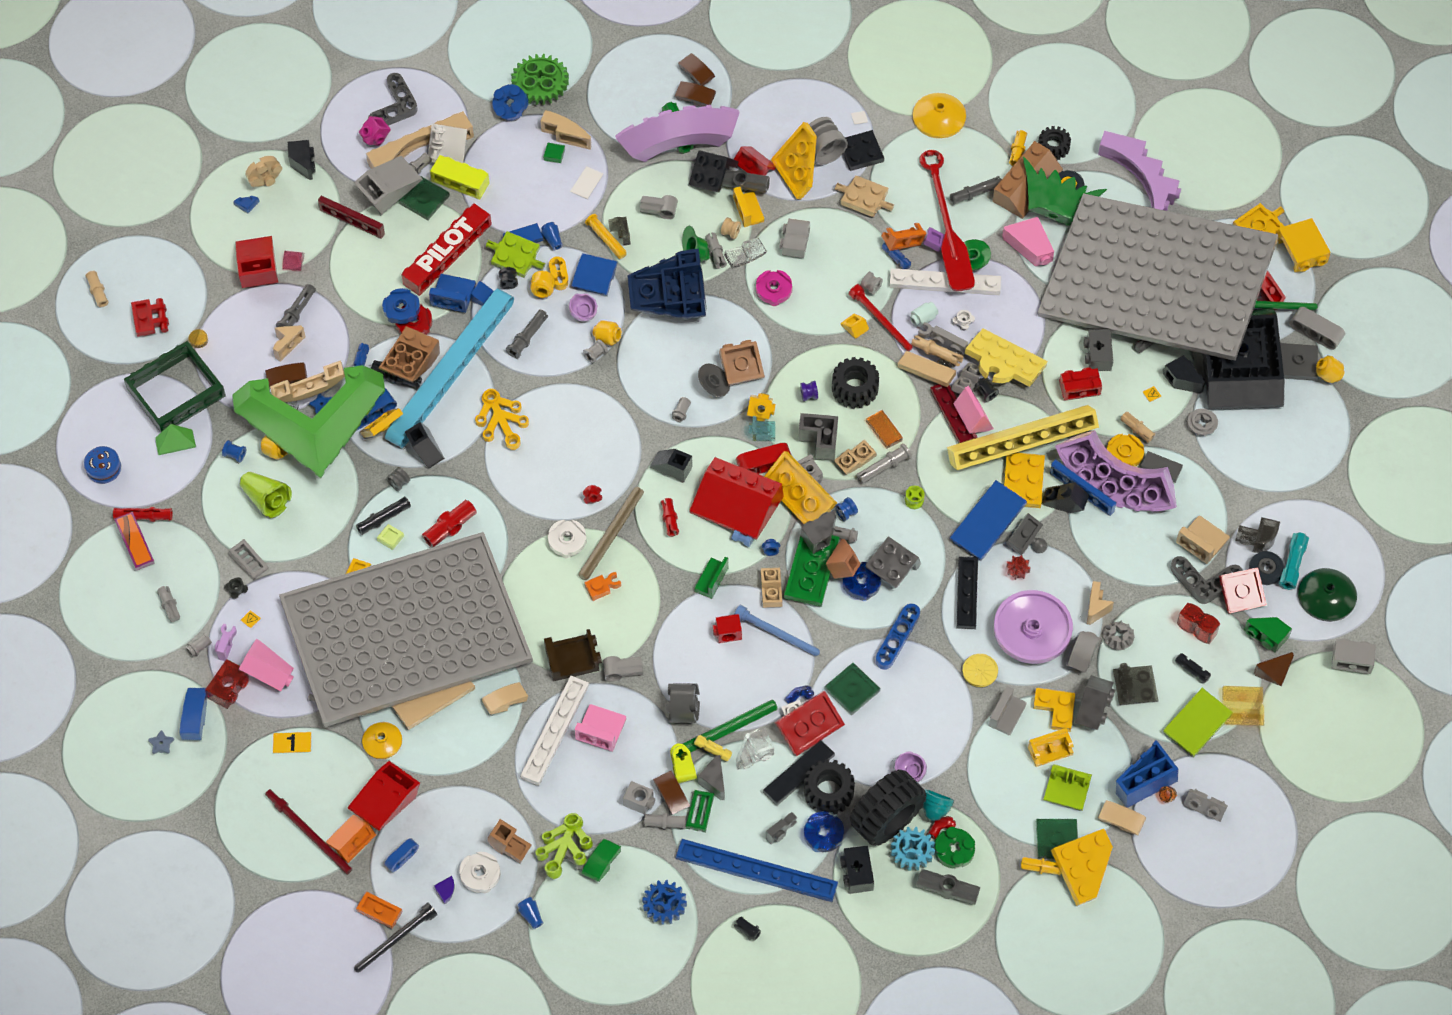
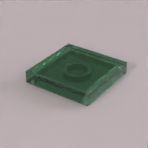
(424, 198)
(852, 688)
(1054, 833)

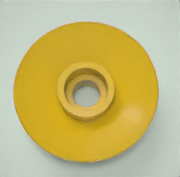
(382, 748)

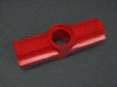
(449, 523)

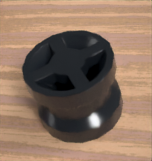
(508, 278)

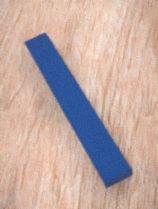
(757, 870)

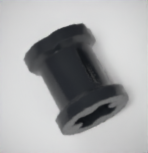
(986, 389)

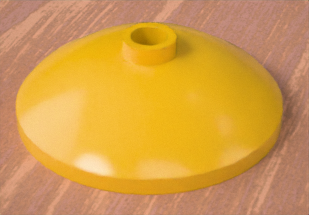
(936, 121)

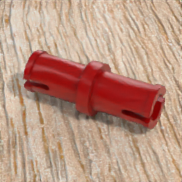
(670, 517)

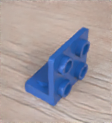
(452, 293)

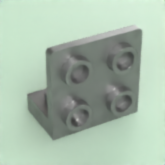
(892, 562)

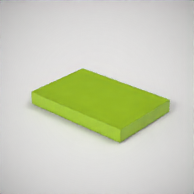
(1198, 722)

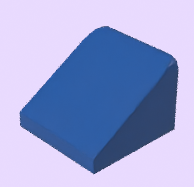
(481, 293)

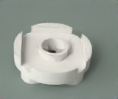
(567, 548)
(484, 882)

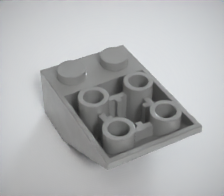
(388, 183)

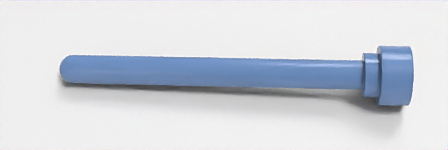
(745, 615)

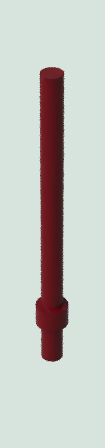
(282, 806)

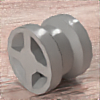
(871, 283)

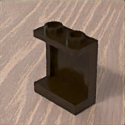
(572, 656)

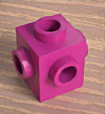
(374, 131)

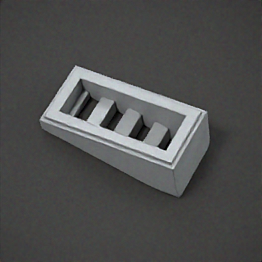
(233, 553)

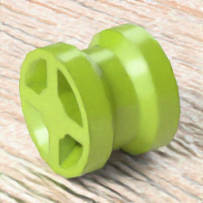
(914, 492)

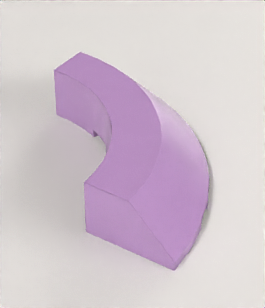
(678, 129)
(1123, 483)

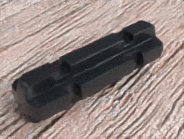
(1193, 668)

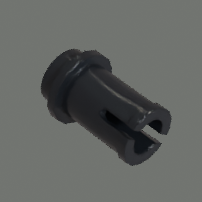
(747, 928)

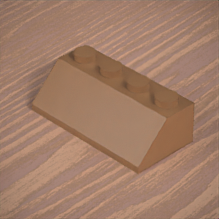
(1013, 188)

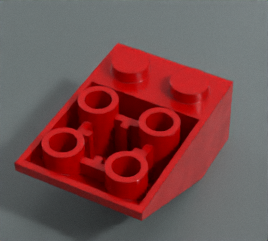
(256, 262)
(385, 795)

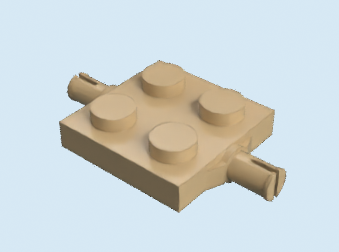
(864, 196)

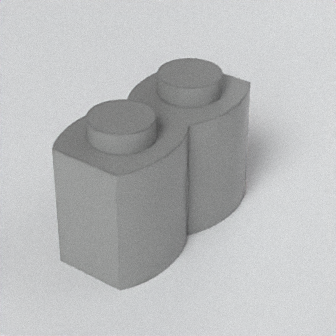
(795, 238)

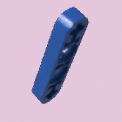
(898, 636)

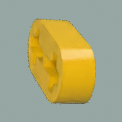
(557, 273)

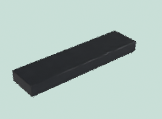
(967, 593)
(796, 773)

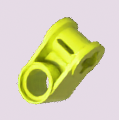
(682, 767)

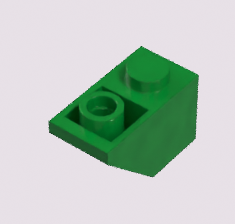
(1269, 631)

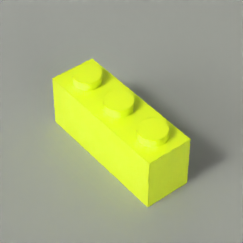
(459, 177)

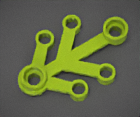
(571, 824)

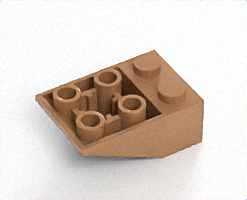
(411, 355)

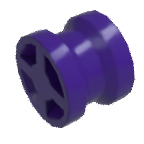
(809, 390)

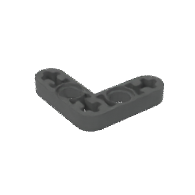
(399, 107)
(1201, 584)

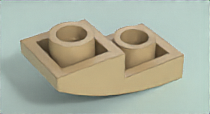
(856, 458)
(771, 587)
(501, 699)
(1122, 817)

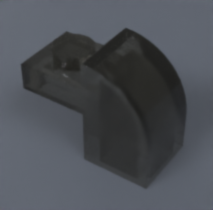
(1262, 538)

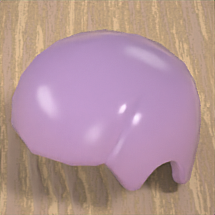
(583, 307)
(913, 764)

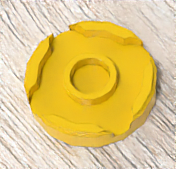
(1127, 449)

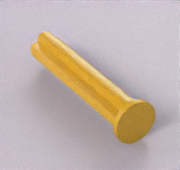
(606, 236)

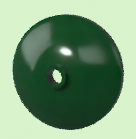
(1325, 603)

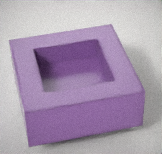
(933, 239)

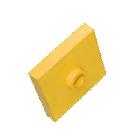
(381, 423)

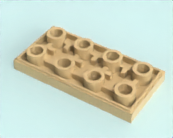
(421, 708)

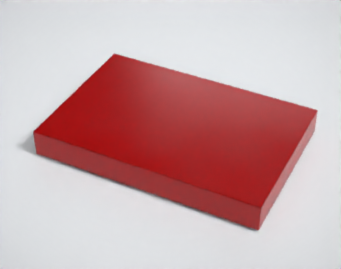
(809, 723)

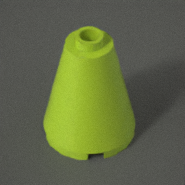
(266, 493)

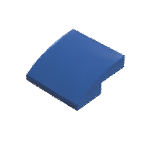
(594, 274)

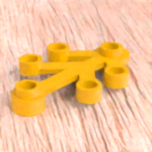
(501, 416)

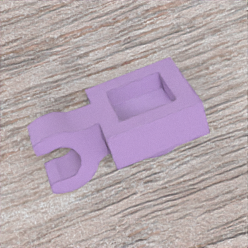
(225, 644)

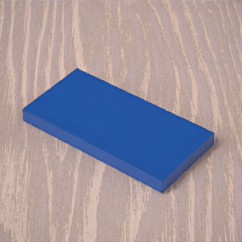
(988, 520)

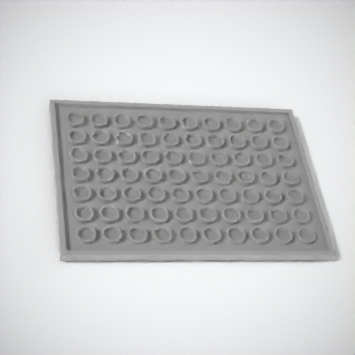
(1159, 276)
(404, 629)

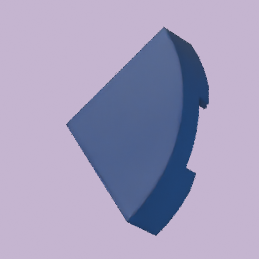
(246, 203)

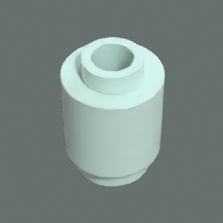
(923, 313)

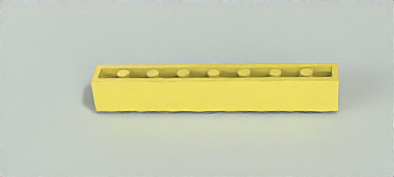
(1022, 437)

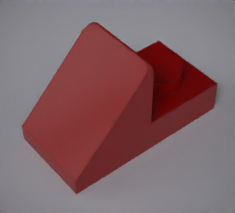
(1270, 290)

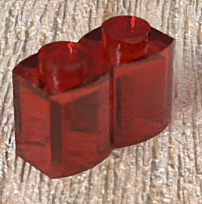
(1201, 624)

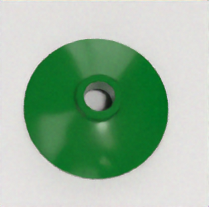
(979, 251)

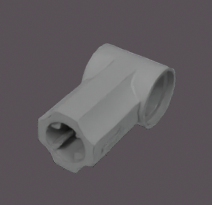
(663, 206)
(617, 668)

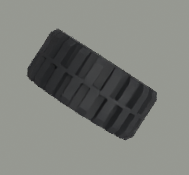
(887, 807)

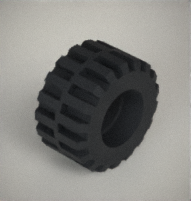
(858, 370)
(829, 772)

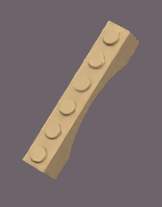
(415, 140)

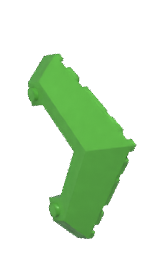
(314, 440)

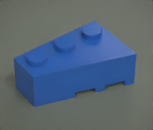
(1146, 776)

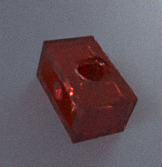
(227, 674)

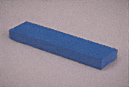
(1095, 497)

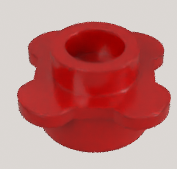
(592, 494)

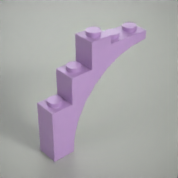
(1149, 171)

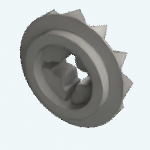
(1207, 416)
(1114, 641)

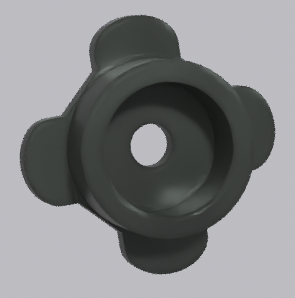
(236, 582)

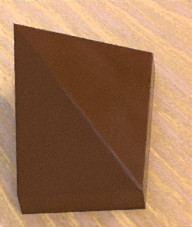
(1274, 669)

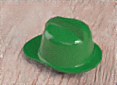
(692, 241)

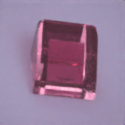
(293, 260)

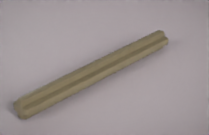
(611, 533)

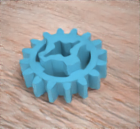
(912, 857)

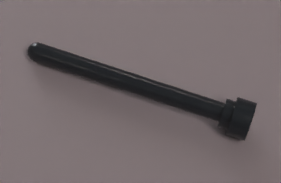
(425, 914)

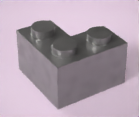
(820, 430)
(1095, 699)

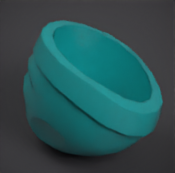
(936, 805)

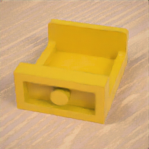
(1304, 244)

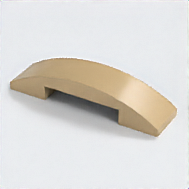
(310, 386)

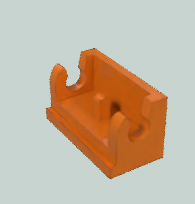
(904, 238)

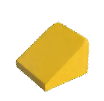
(855, 325)

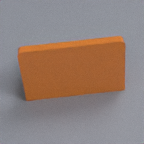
(351, 837)

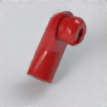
(944, 822)

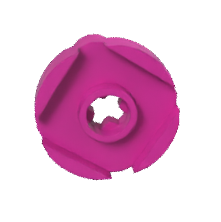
(774, 296)

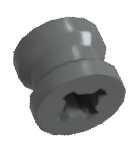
(398, 478)

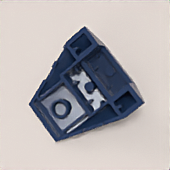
(670, 287)

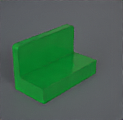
(712, 577)

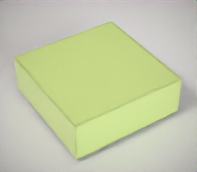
(390, 537)

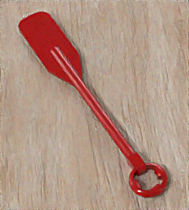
(953, 248)

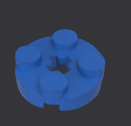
(500, 100)
(403, 315)

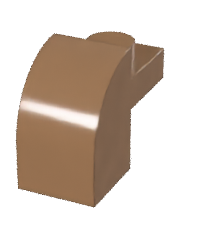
(506, 841)

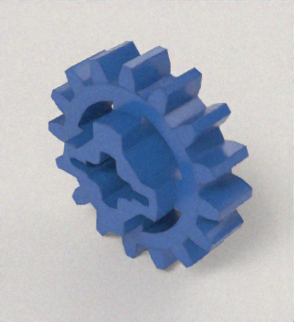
(657, 904)

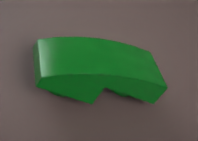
(600, 860)

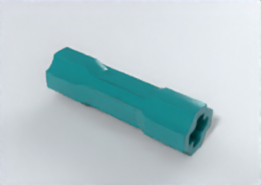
(1291, 571)

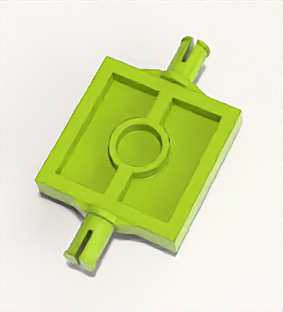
(515, 253)

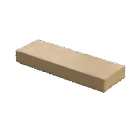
(926, 368)

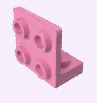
(600, 727)

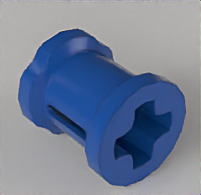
(234, 451)

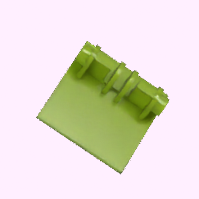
(1067, 787)

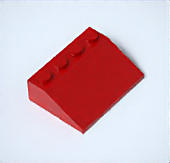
(736, 498)

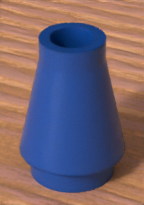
(551, 234)
(530, 911)

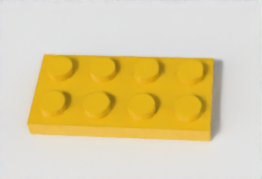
(801, 491)

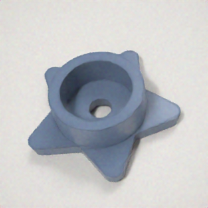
(161, 748)

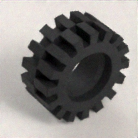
(1059, 135)

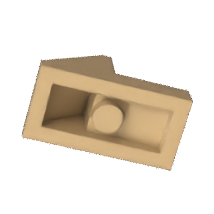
(288, 338)
(1097, 606)

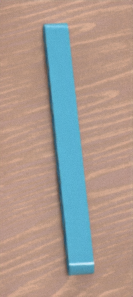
(450, 366)

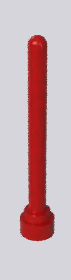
(857, 293)

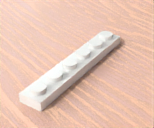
(939, 282)
(554, 730)

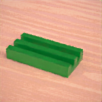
(696, 826)

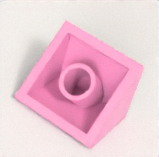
(972, 412)

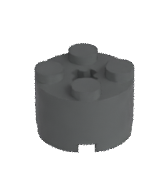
(683, 703)

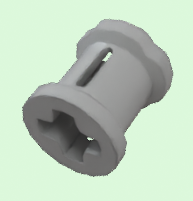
(595, 351)

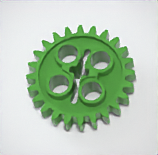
(541, 78)

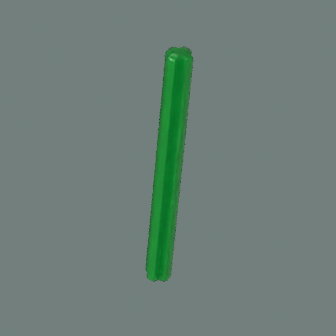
(733, 724)

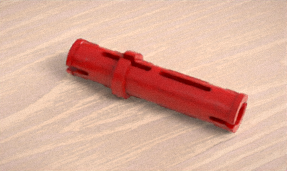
(145, 513)

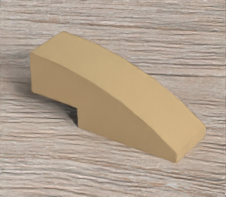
(565, 130)

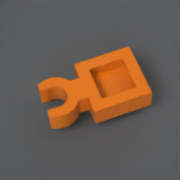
(600, 587)

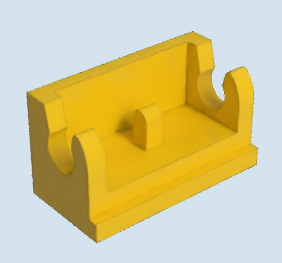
(1051, 747)

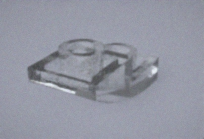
(746, 253)

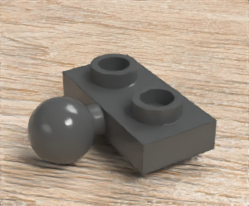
(1025, 535)

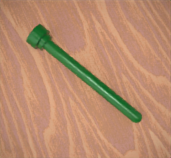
(1285, 305)

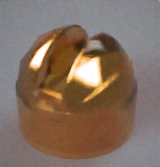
(1166, 797)

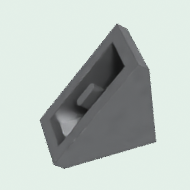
(712, 778)

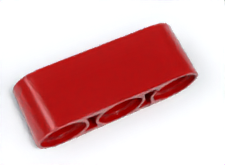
(761, 459)

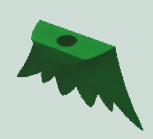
(1053, 198)

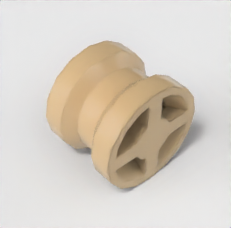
(730, 228)

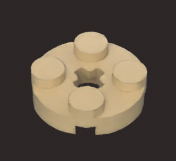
(263, 172)

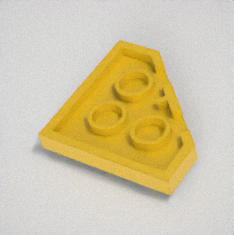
(797, 159)
(1084, 864)

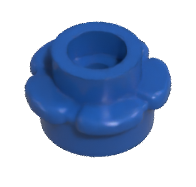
(771, 547)

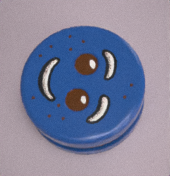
(102, 464)

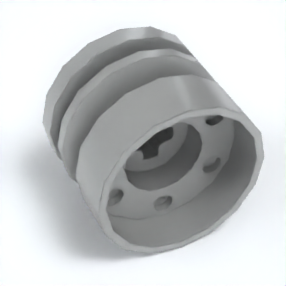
(829, 141)

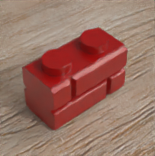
(1080, 383)

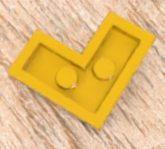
(1060, 703)

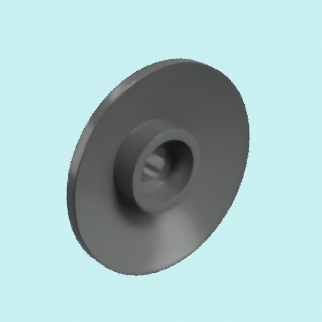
(713, 380)

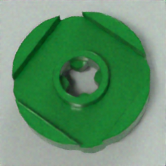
(957, 858)

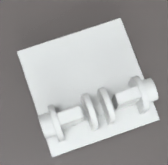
(447, 142)

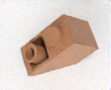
(843, 561)

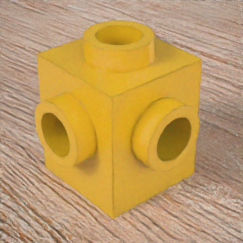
(756, 401)

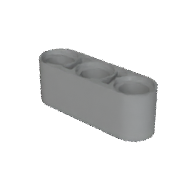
(1317, 328)

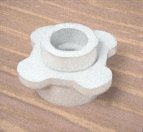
(964, 314)

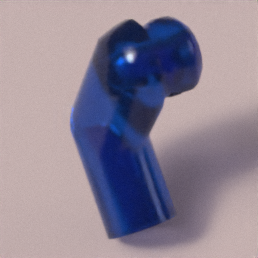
(805, 691)

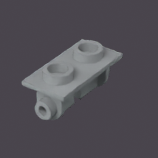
(1210, 807)

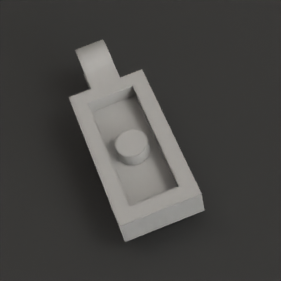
(943, 338)

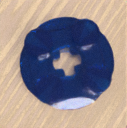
(862, 591)
(819, 842)

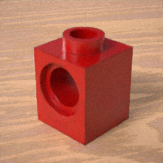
(728, 628)

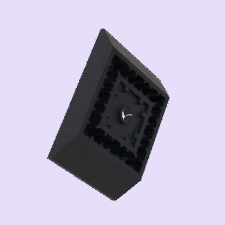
(1256, 375)

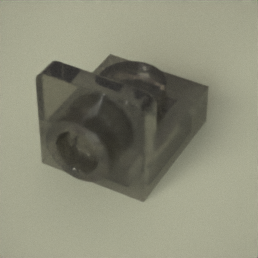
(621, 226)

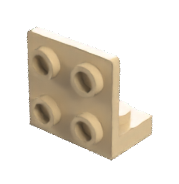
(1202, 539)

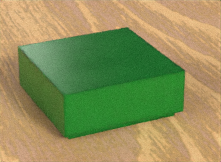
(554, 152)

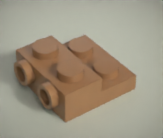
(741, 362)

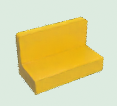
(747, 207)

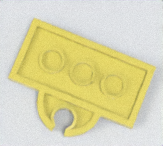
(1004, 359)

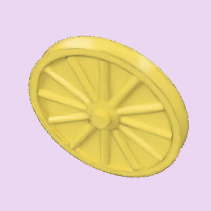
(980, 670)

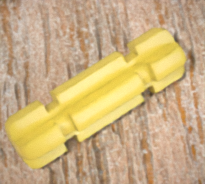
(713, 748)

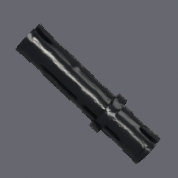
(380, 517)

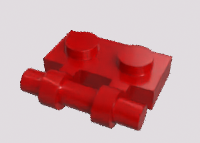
(144, 319)

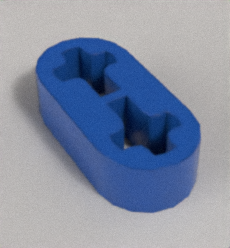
(401, 855)

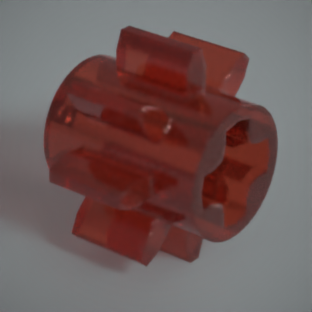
(1018, 567)

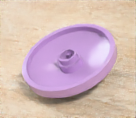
(1033, 626)

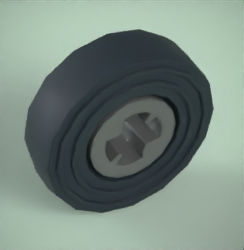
(1275, 566)

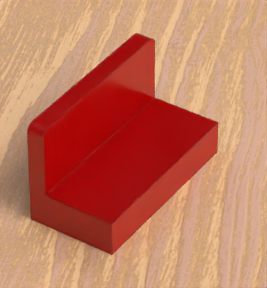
(753, 161)

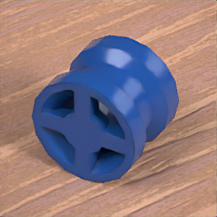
(846, 509)

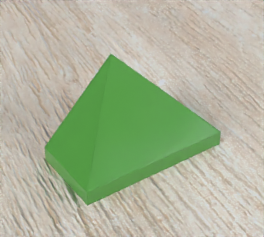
(174, 439)

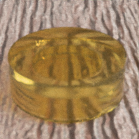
(198, 338)

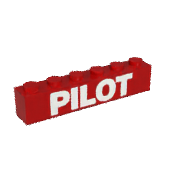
(446, 249)

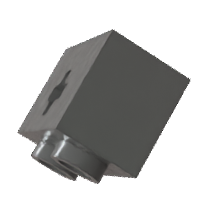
(1099, 349)

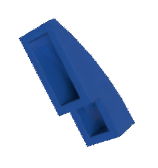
(193, 714)

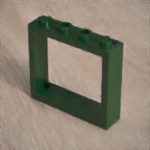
(190, 407)

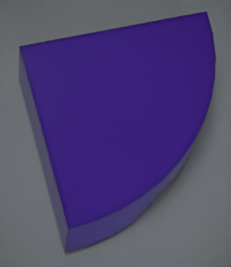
(445, 889)

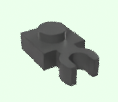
(778, 830)

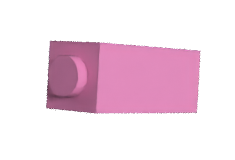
(1030, 241)
(267, 666)

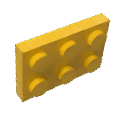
(1025, 477)

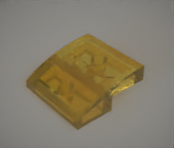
(1245, 704)

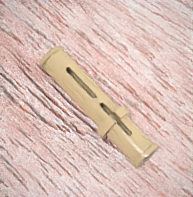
(931, 347)

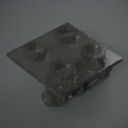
(1135, 684)

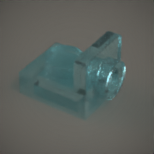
(762, 430)

